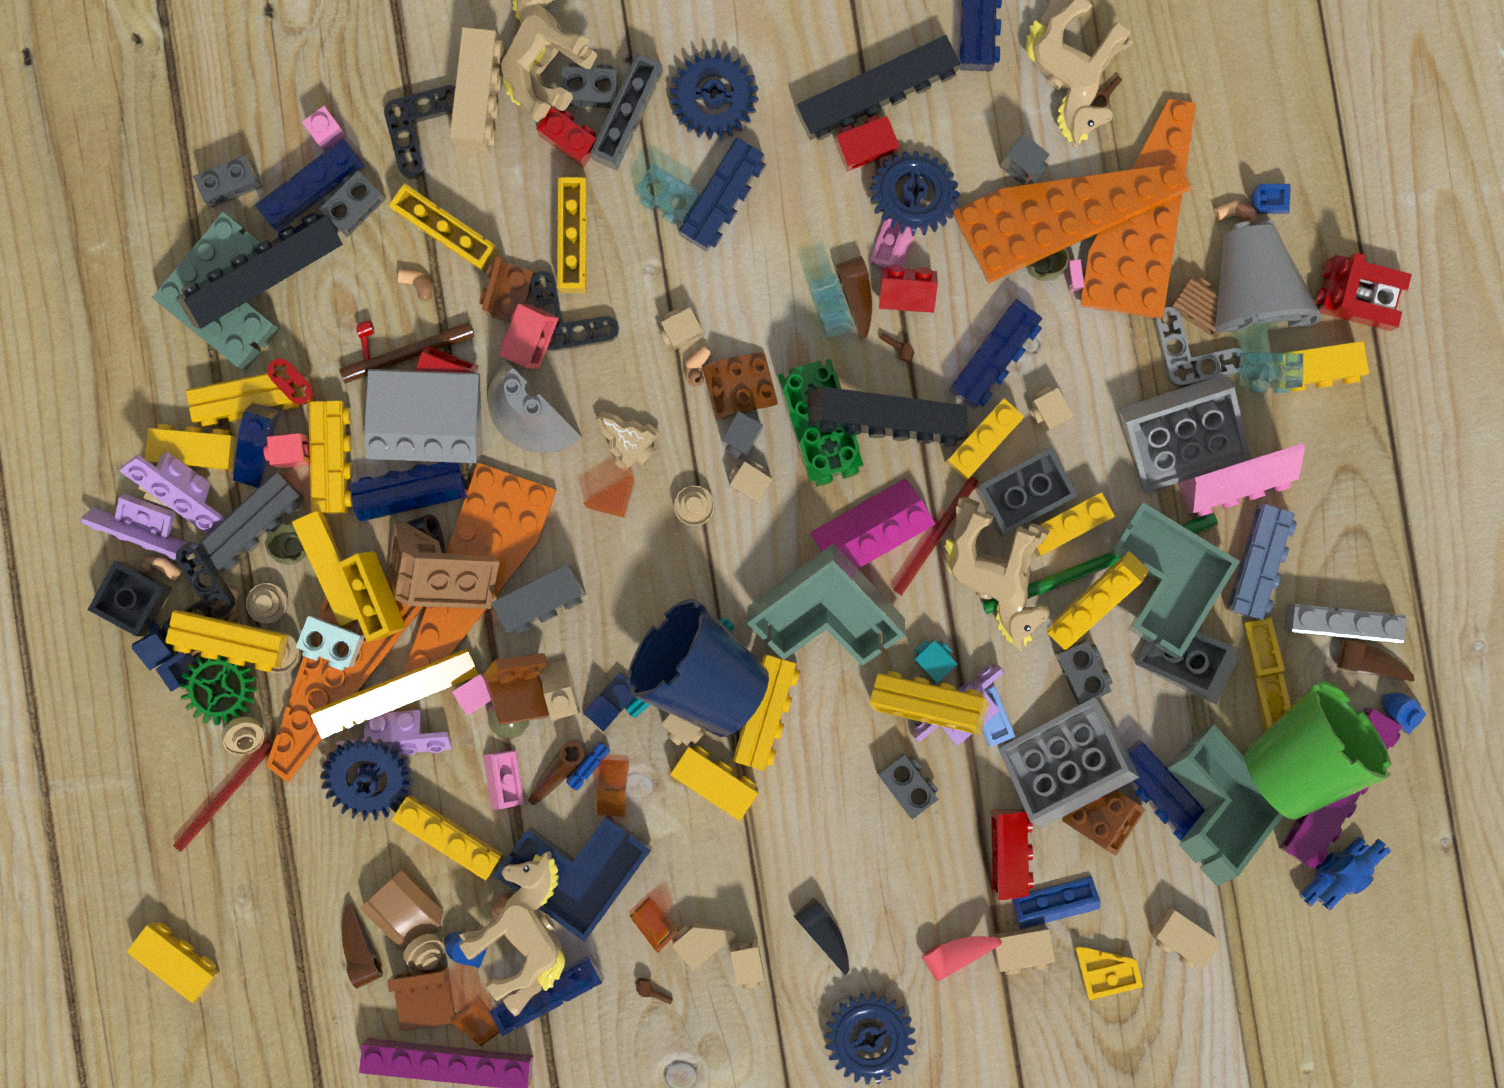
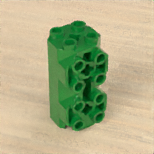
(822, 452)

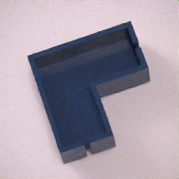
(590, 881)

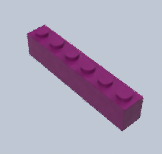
(1315, 831)
(445, 1064)

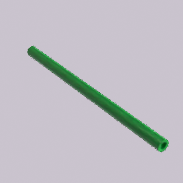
(1091, 566)

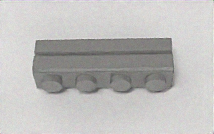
(1345, 623)

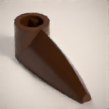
(857, 292)
(1370, 660)
(557, 771)
(359, 953)

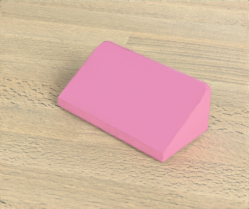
(891, 246)
(503, 779)

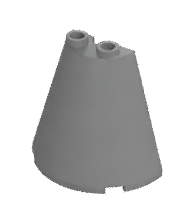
(1260, 281)
(526, 419)

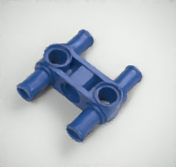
(1344, 873)

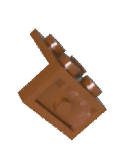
(506, 289)
(739, 385)
(516, 688)
(1107, 820)
(423, 998)

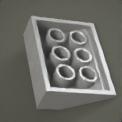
(423, 416)
(1185, 433)
(1067, 763)

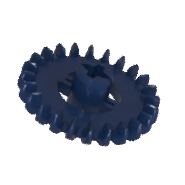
(687, 92)
(907, 212)
(360, 793)
(845, 1050)

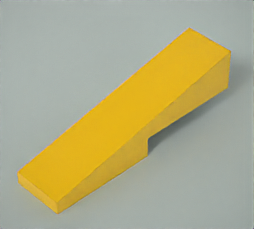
(323, 556)
(1267, 670)

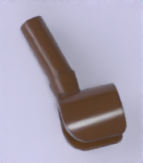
(1108, 91)
(905, 350)
(644, 989)

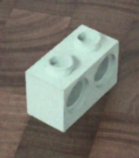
(332, 636)

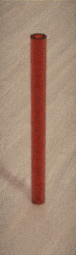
(934, 538)
(223, 796)

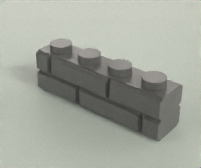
(626, 111)
(250, 521)

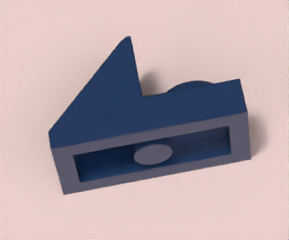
(610, 702)

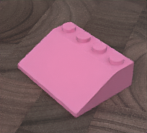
(1242, 480)

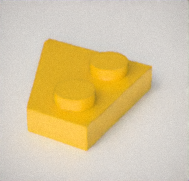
(1107, 972)

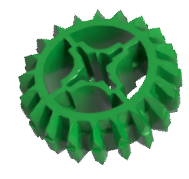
(213, 700)

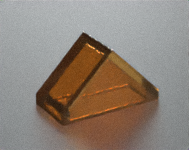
(613, 500)
(612, 787)
(654, 924)
(475, 1021)

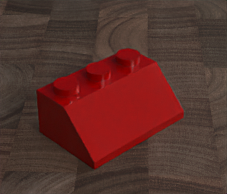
(1011, 853)

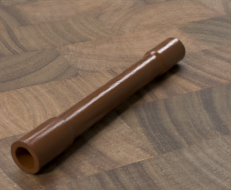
(448, 337)

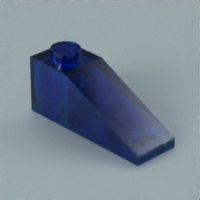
(256, 425)

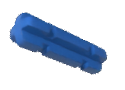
(588, 765)

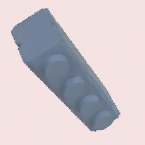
(1261, 562)

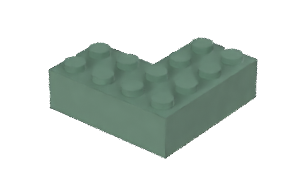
(240, 327)
(1186, 575)
(830, 597)
(1235, 811)

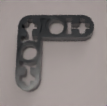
(411, 115)
(560, 343)
(208, 594)

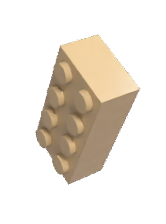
(477, 90)

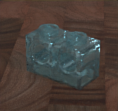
(672, 189)
(831, 306)
(1271, 370)

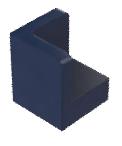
(153, 647)
(173, 669)

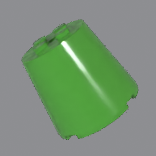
(1317, 753)

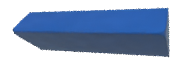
(1056, 902)

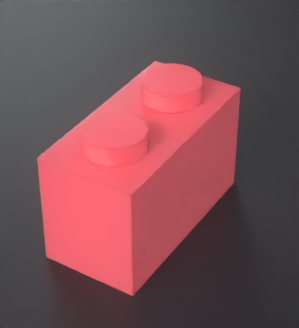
(528, 336)
(288, 451)

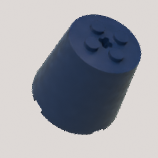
(698, 671)

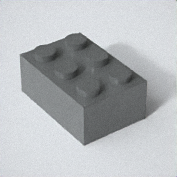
(1026, 491)
(539, 600)

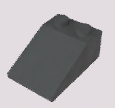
(1200, 670)

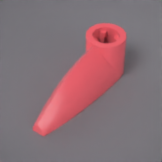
(952, 956)

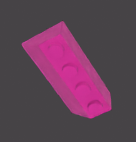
(876, 524)

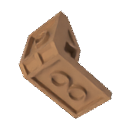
(436, 579)

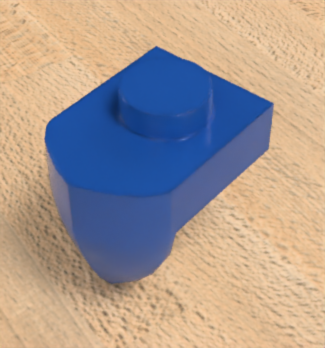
(1271, 198)
(1403, 710)
(454, 952)

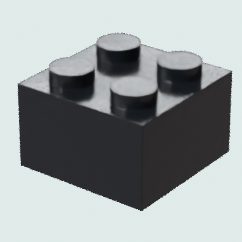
(129, 598)

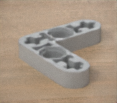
(1184, 358)

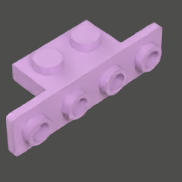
(176, 487)
(138, 523)
(986, 677)
(404, 732)

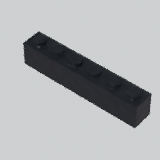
(878, 88)
(259, 270)
(887, 416)

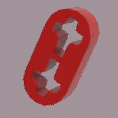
(285, 386)

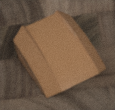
(403, 909)

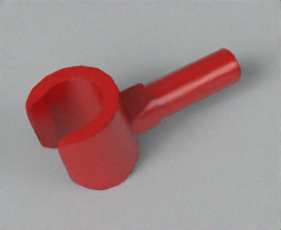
(363, 330)

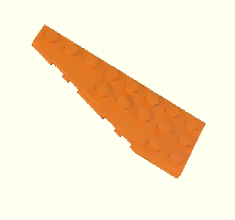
(1042, 218)
(1133, 259)
(497, 519)
(321, 685)

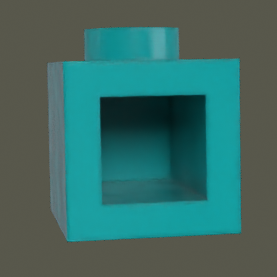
(934, 659)

